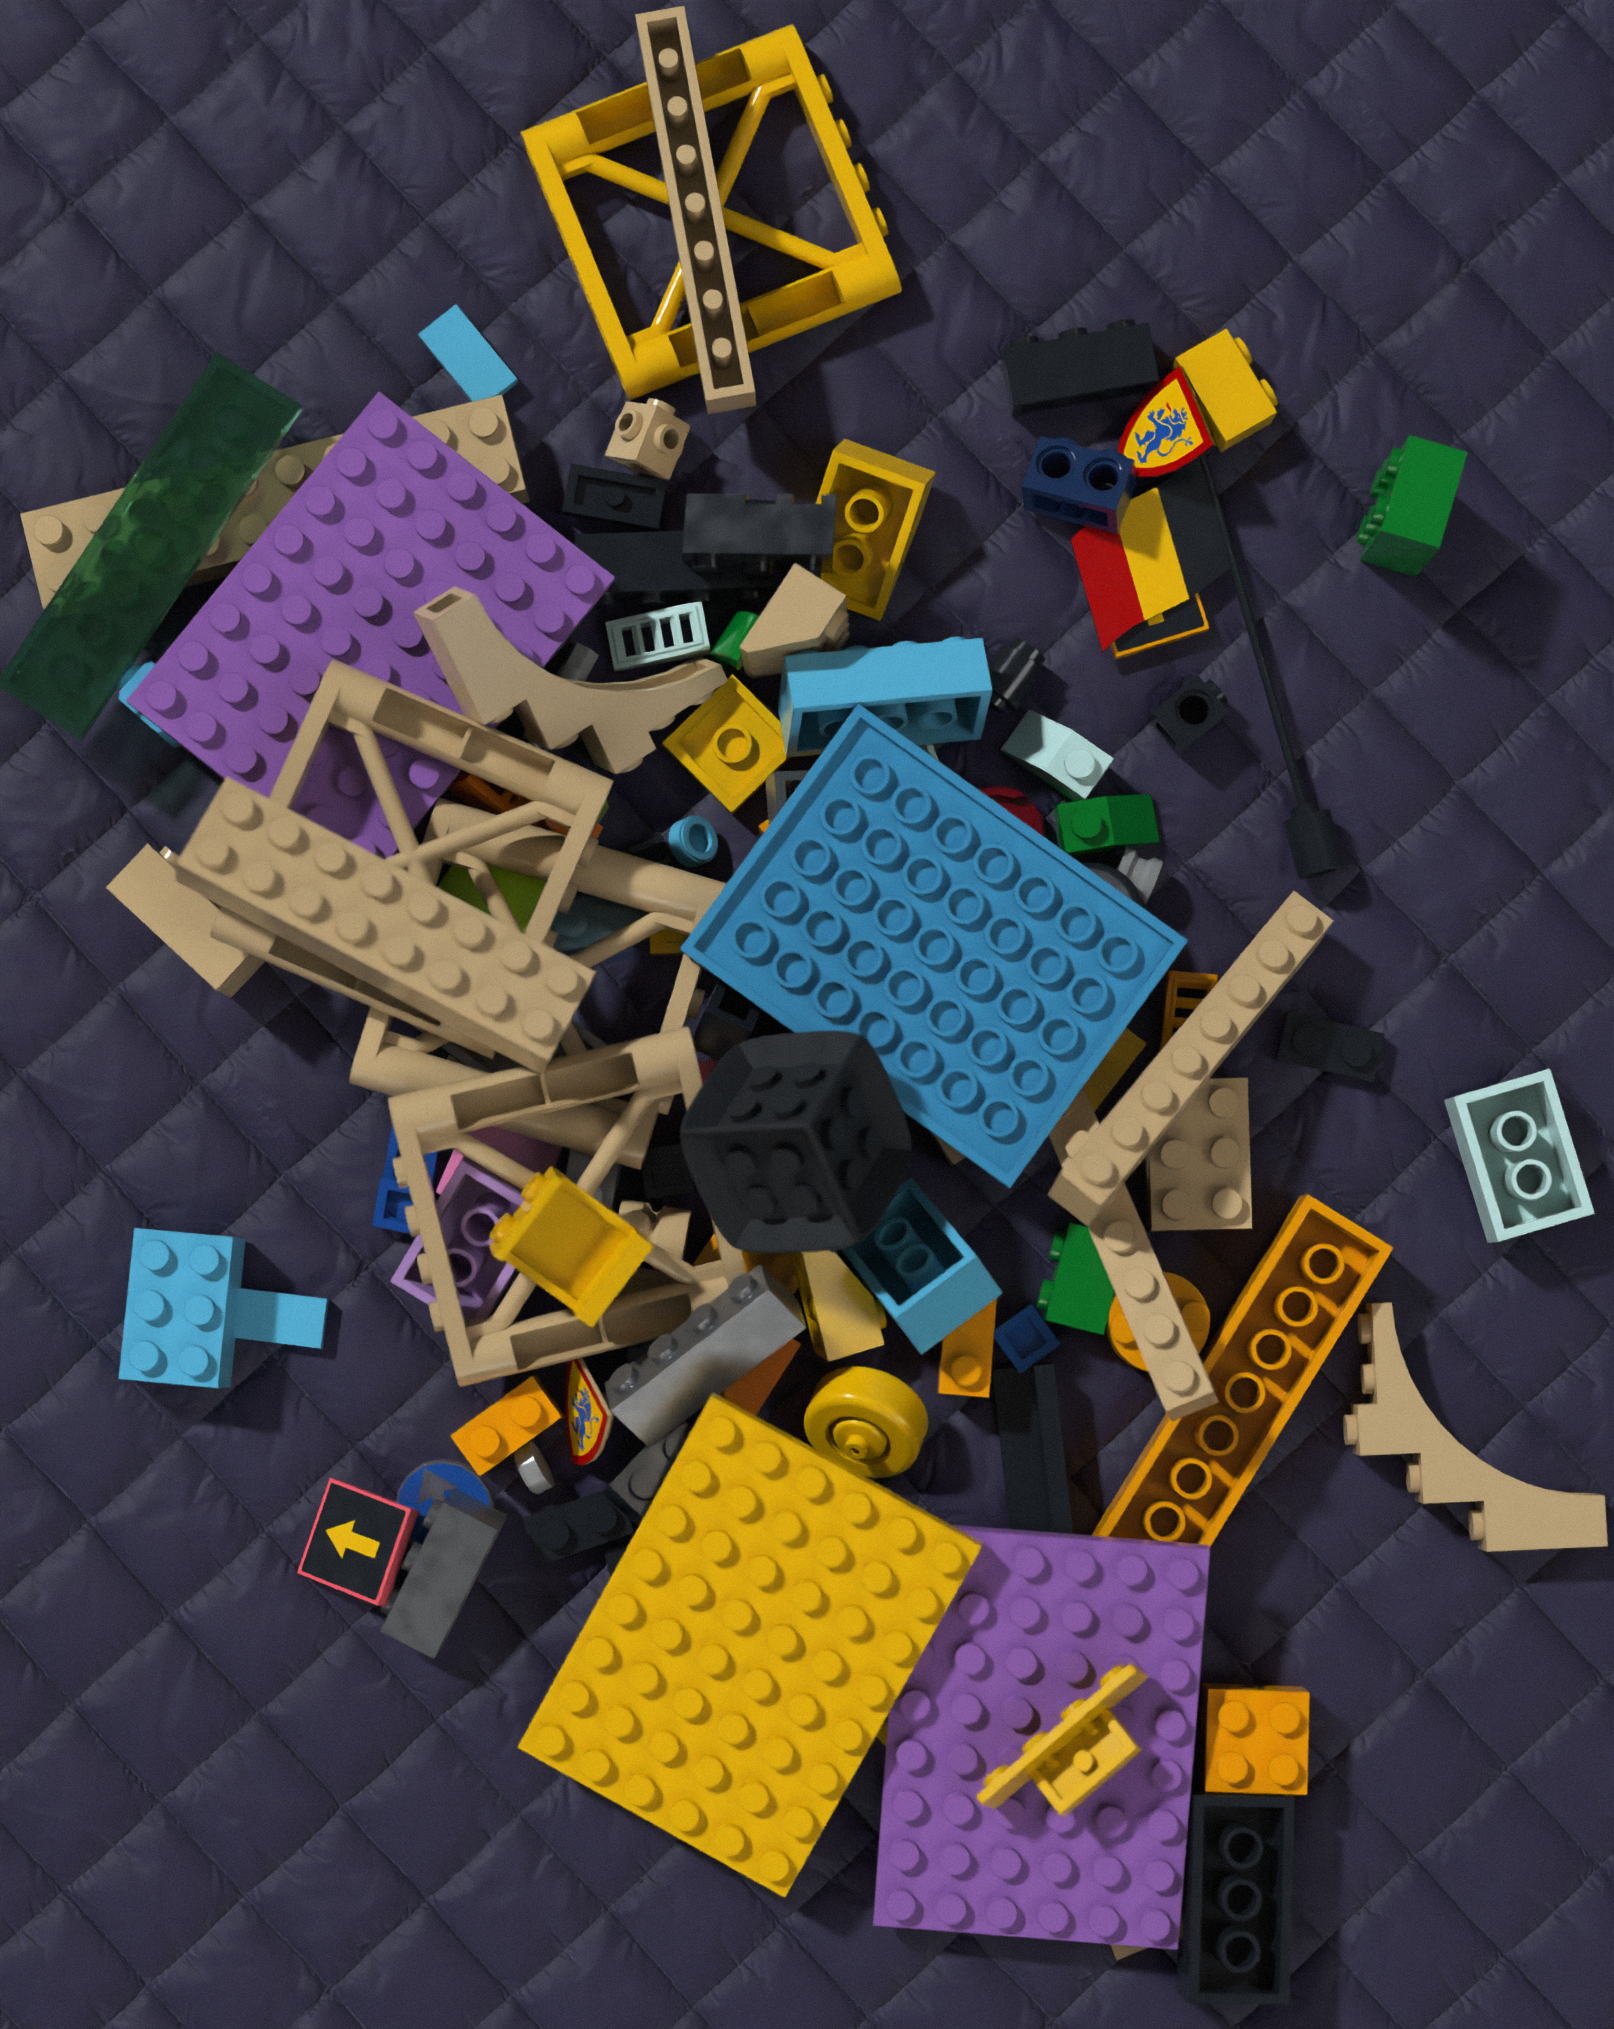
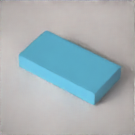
(467, 356)
(280, 1318)

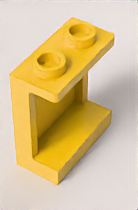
(570, 1244)

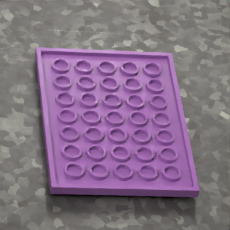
(338, 578)
(1008, 1657)

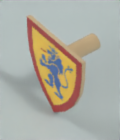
(586, 1414)

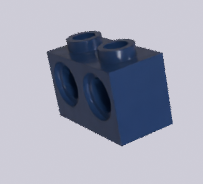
(1074, 494)

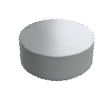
(533, 1468)

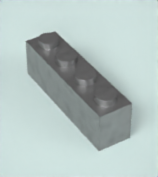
(704, 1355)

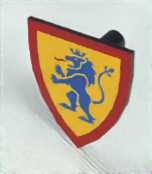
(1166, 429)

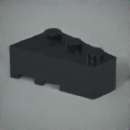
(758, 533)

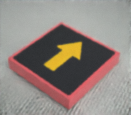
(358, 1542)

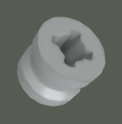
(1140, 871)

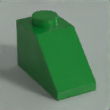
(1105, 824)

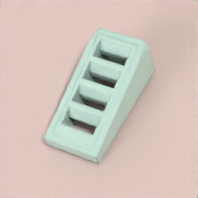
(672, 615)

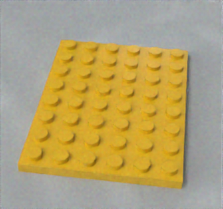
(749, 1644)

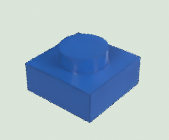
(1025, 1338)

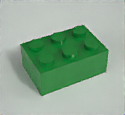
(1411, 505)

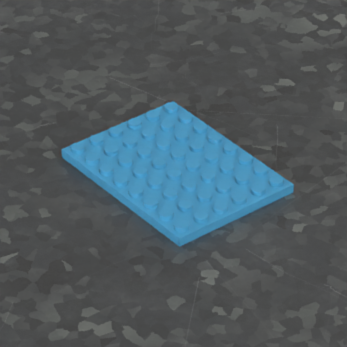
(941, 936)

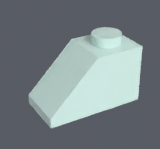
(1057, 755)

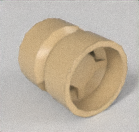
(665, 1228)

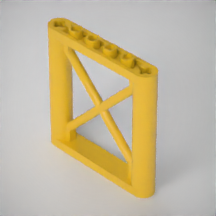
(764, 70)

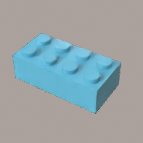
(918, 689)

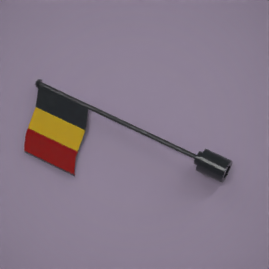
(1163, 556)

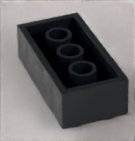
(1237, 1899)

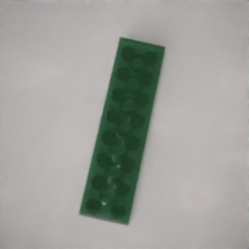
(149, 546)

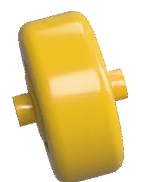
(866, 1421)

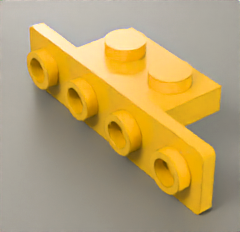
(1077, 1752)

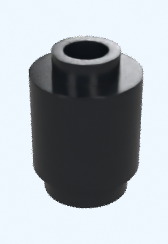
(1013, 674)

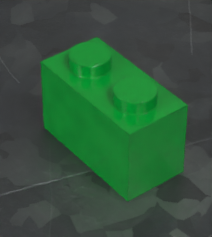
(1080, 1285)

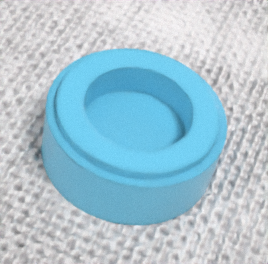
(693, 841)

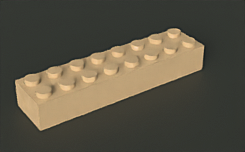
(383, 925)

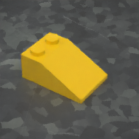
(875, 522)

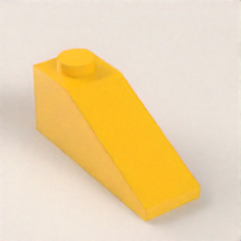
(837, 1306)

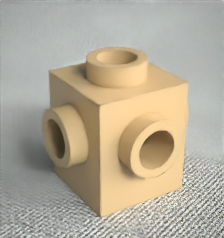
(648, 439)

